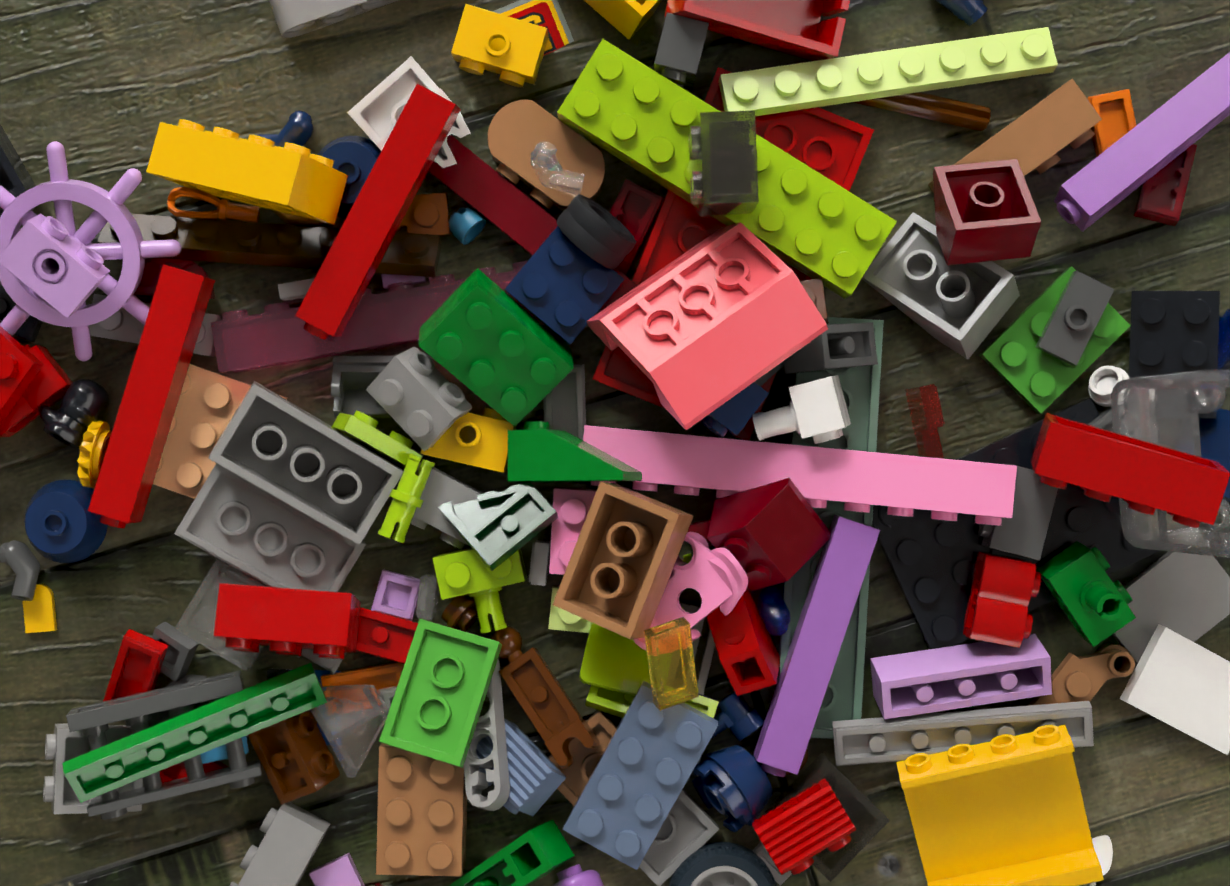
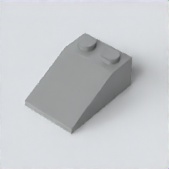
(948, 301)

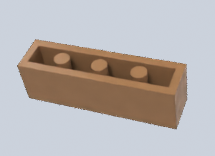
(1041, 132)

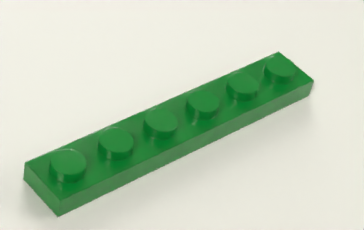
(194, 733)

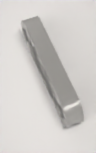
(491, 725)

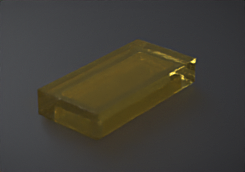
(671, 663)

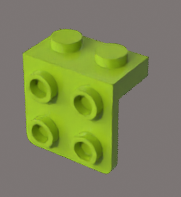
(613, 662)

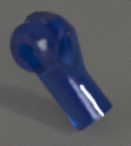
(774, 609)

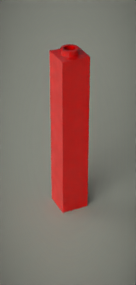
(377, 213)
(151, 396)

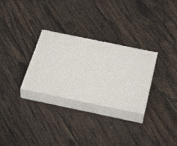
(1183, 688)

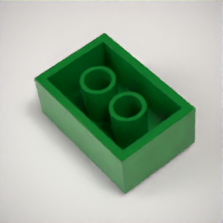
(495, 347)

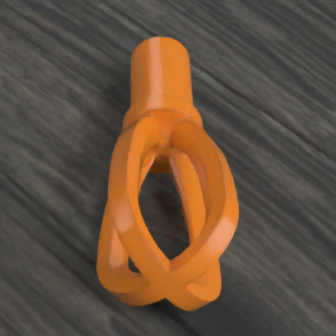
(224, 211)

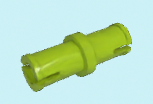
(406, 498)

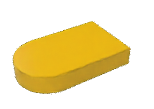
(40, 612)

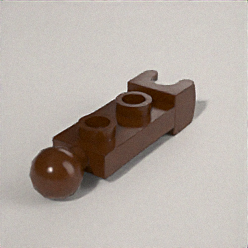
(542, 698)

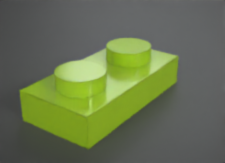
(363, 430)

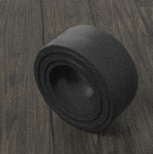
(596, 232)

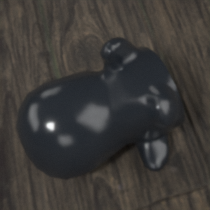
(80, 405)

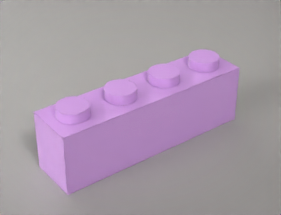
(960, 677)

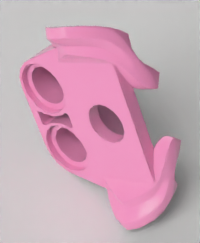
(712, 574)

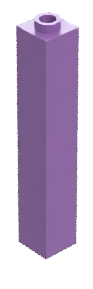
(1147, 148)
(815, 646)

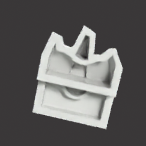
(384, 104)

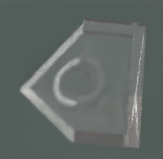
(351, 722)

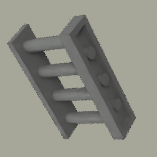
(137, 712)

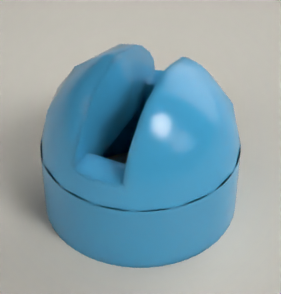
(466, 224)

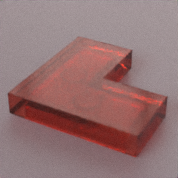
(926, 419)

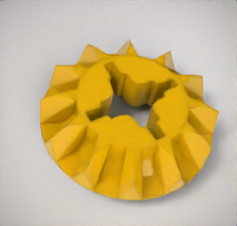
(93, 452)

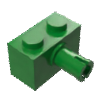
(1087, 593)

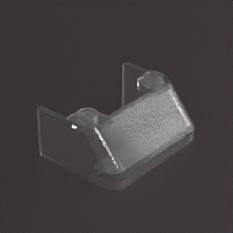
(1165, 413)

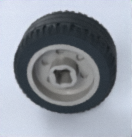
(723, 866)

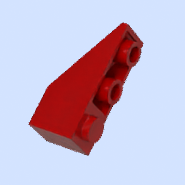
(744, 646)

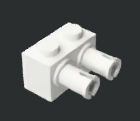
(814, 411)

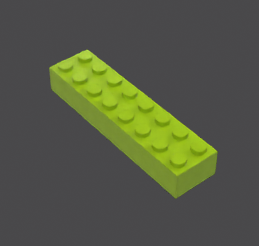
(798, 211)

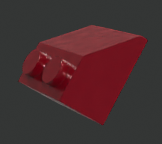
(984, 212)
(768, 531)

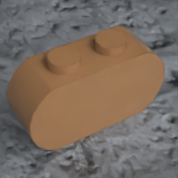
(519, 129)

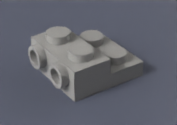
(65, 746)

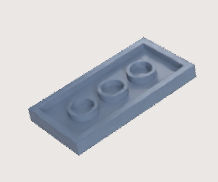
(639, 777)

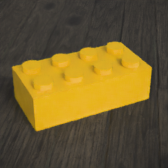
(248, 170)

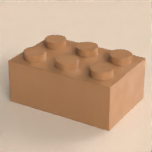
(622, 560)
(420, 815)

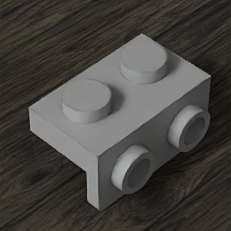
(419, 397)

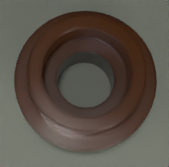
(460, 613)

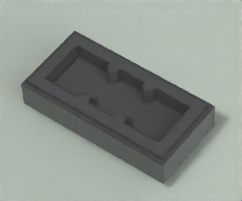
(1074, 318)

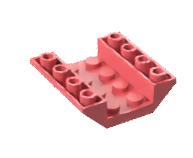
(711, 322)

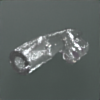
(550, 172)

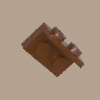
(295, 757)

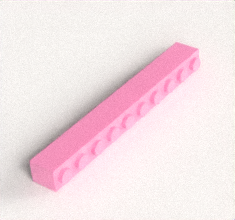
(817, 472)

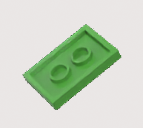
(1034, 373)
(441, 693)

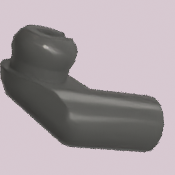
(25, 565)

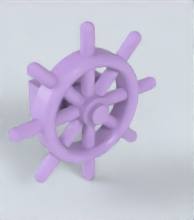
(55, 268)

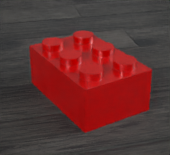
(287, 620)

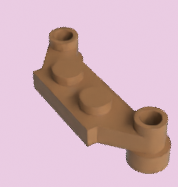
(1083, 676)

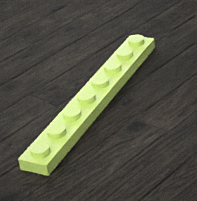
(889, 73)

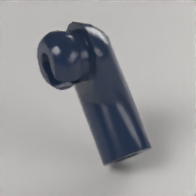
(296, 131)

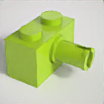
(465, 573)

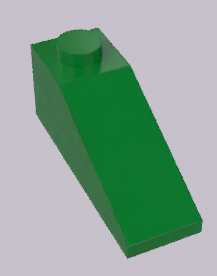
(560, 457)
(522, 860)

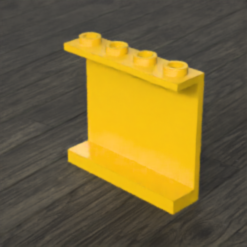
(1001, 813)

